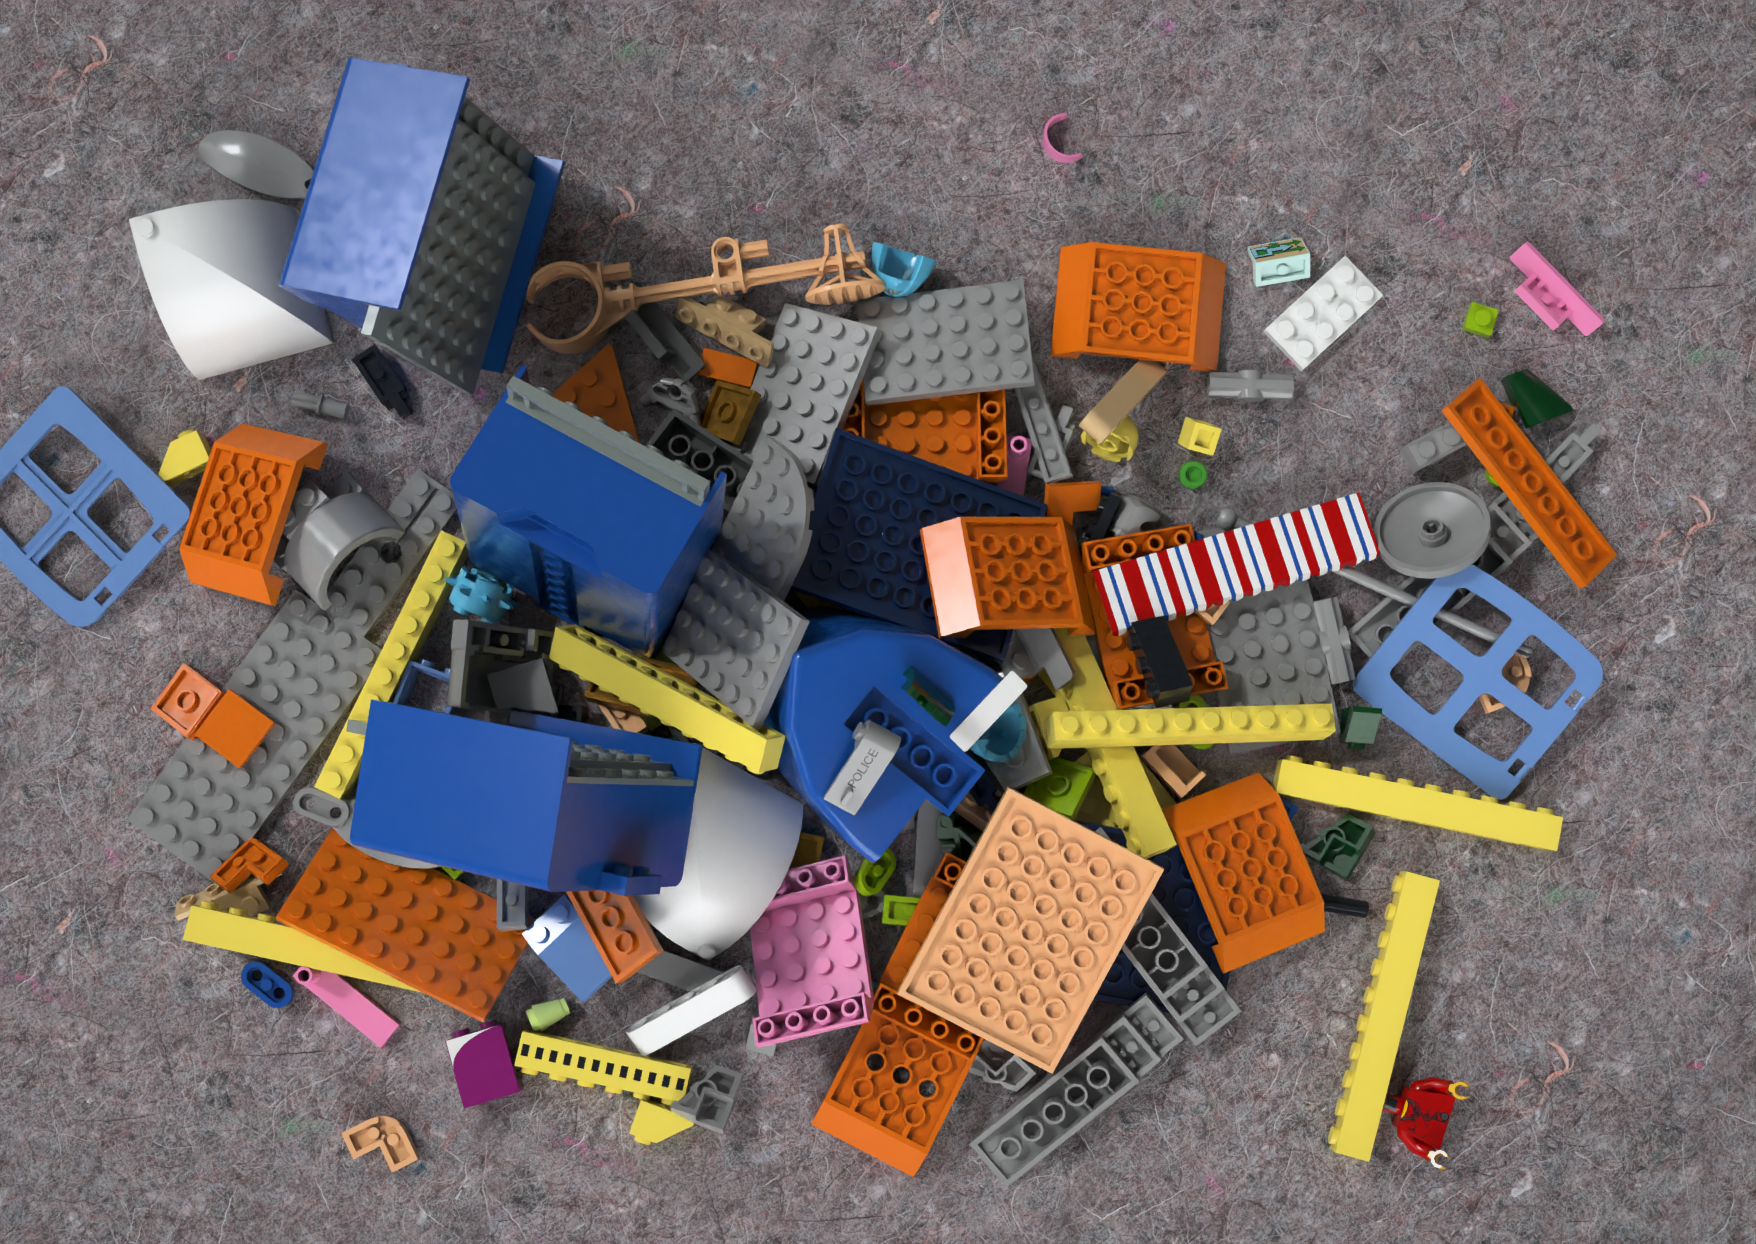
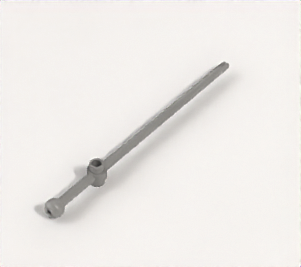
(1228, 519)

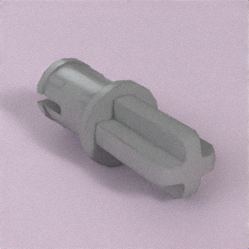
(320, 405)

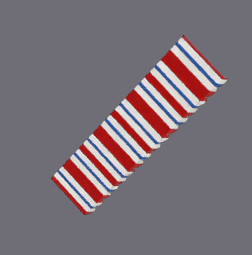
(1237, 563)

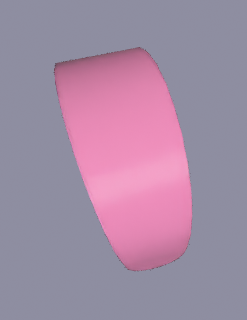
(1053, 153)

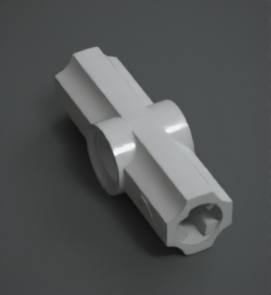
(1250, 386)
(1334, 640)

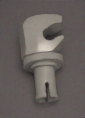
(1131, 514)

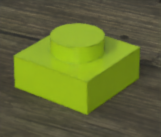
(1480, 319)

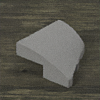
(711, 1100)

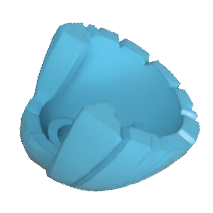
(899, 270)
(1003, 737)

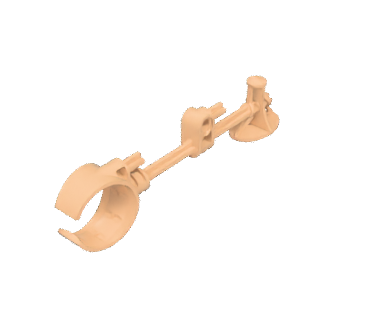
(727, 277)

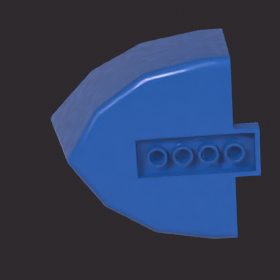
(851, 673)

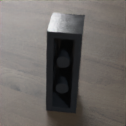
(1159, 662)

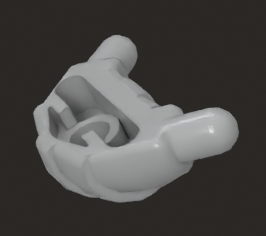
(675, 395)

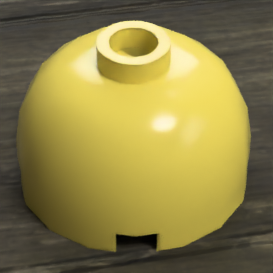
(1118, 444)

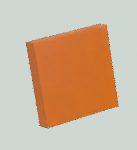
(187, 700)
(235, 728)

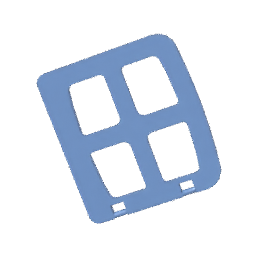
(71, 511)
(1480, 676)

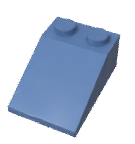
(568, 949)

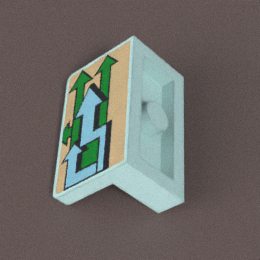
(1280, 261)

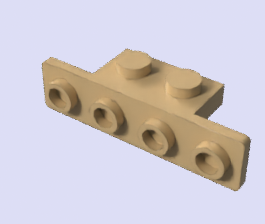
(729, 325)
(246, 896)

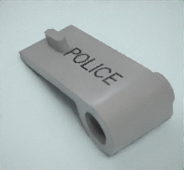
(872, 754)

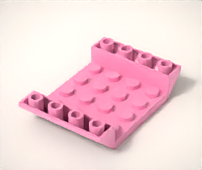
(811, 956)

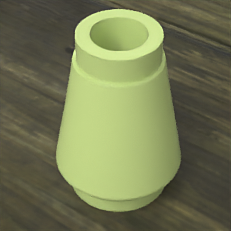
(547, 1013)

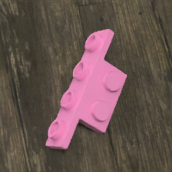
(1551, 293)

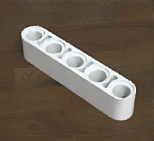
(691, 1010)

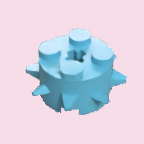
(480, 594)

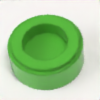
(1192, 475)

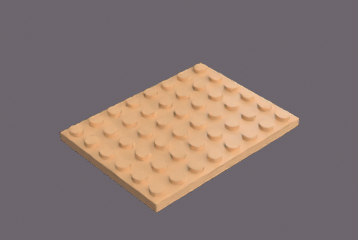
(1030, 930)

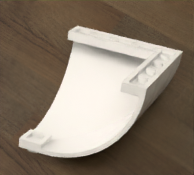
(218, 283)
(733, 862)

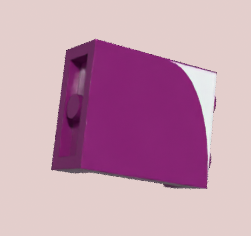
(483, 1064)

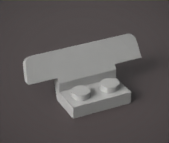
(1038, 650)

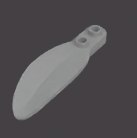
(256, 163)
(322, 813)

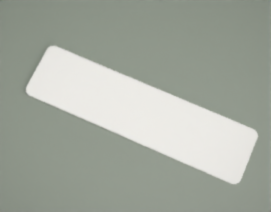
(988, 711)

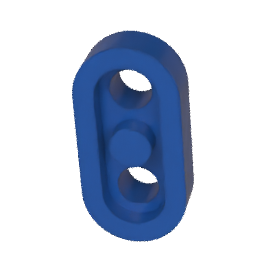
(268, 985)

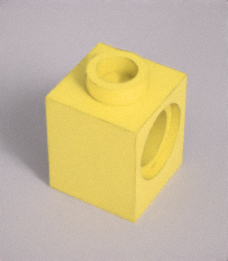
(1199, 436)

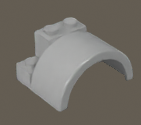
(325, 529)
(485, 649)

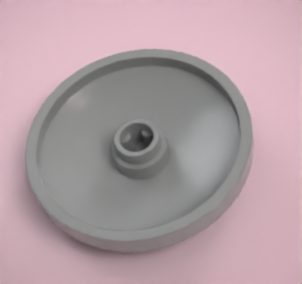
(1432, 530)

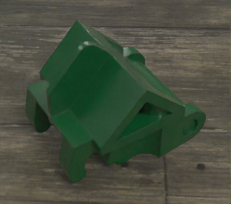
(957, 835)

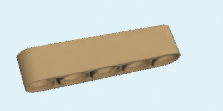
(1122, 399)

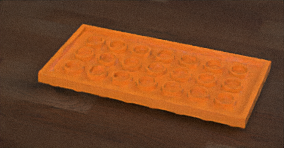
(406, 925)

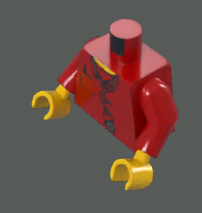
(1423, 1115)

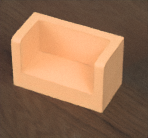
(1172, 768)

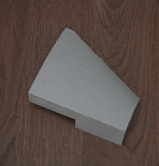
(523, 688)
(1002, 1067)

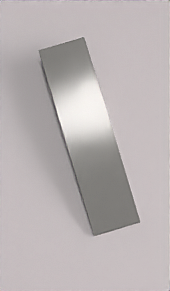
(1508, 540)
(1177, 972)
(1077, 1090)

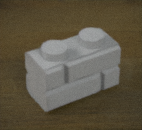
(1432, 447)

